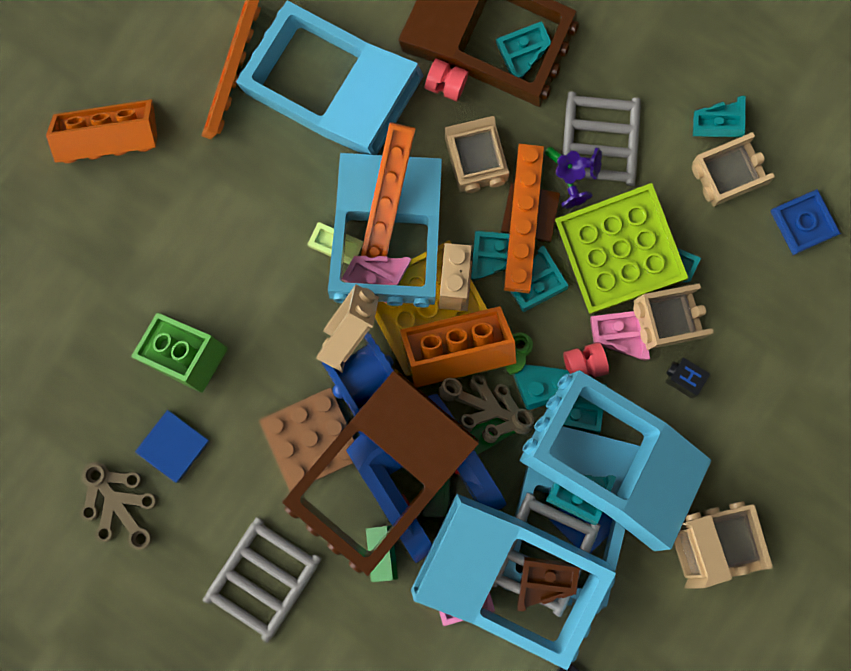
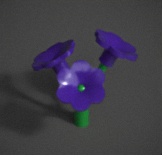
(573, 167)

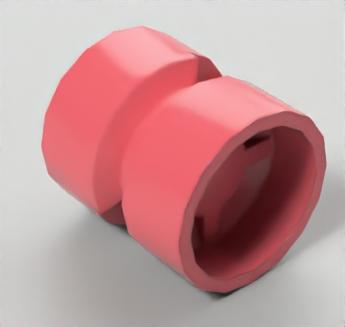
(446, 80)
(589, 361)

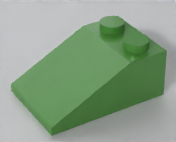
(180, 352)

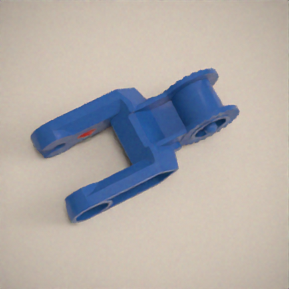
(360, 379)

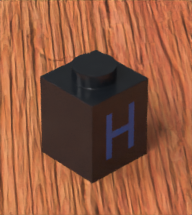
(686, 377)

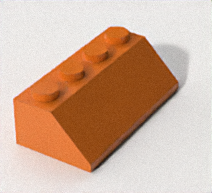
(102, 131)
(458, 346)

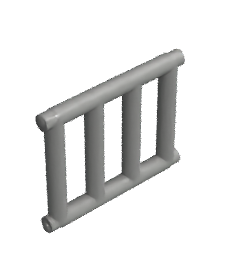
(632, 129)
(529, 503)
(228, 573)

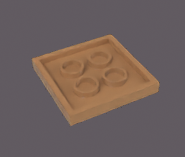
(304, 433)

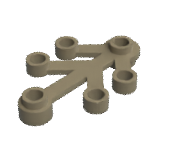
(516, 419)
(114, 502)

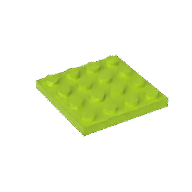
(621, 249)

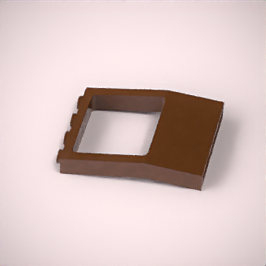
(444, 29)
(414, 435)

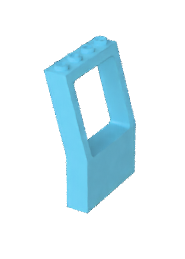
(365, 103)
(417, 205)
(589, 456)
(659, 481)
(468, 559)

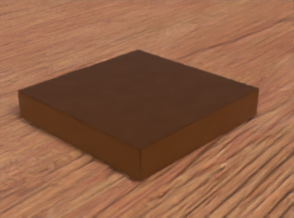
(546, 214)

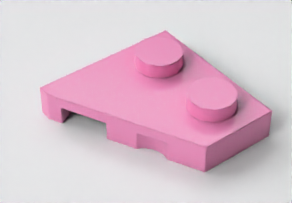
(620, 334)

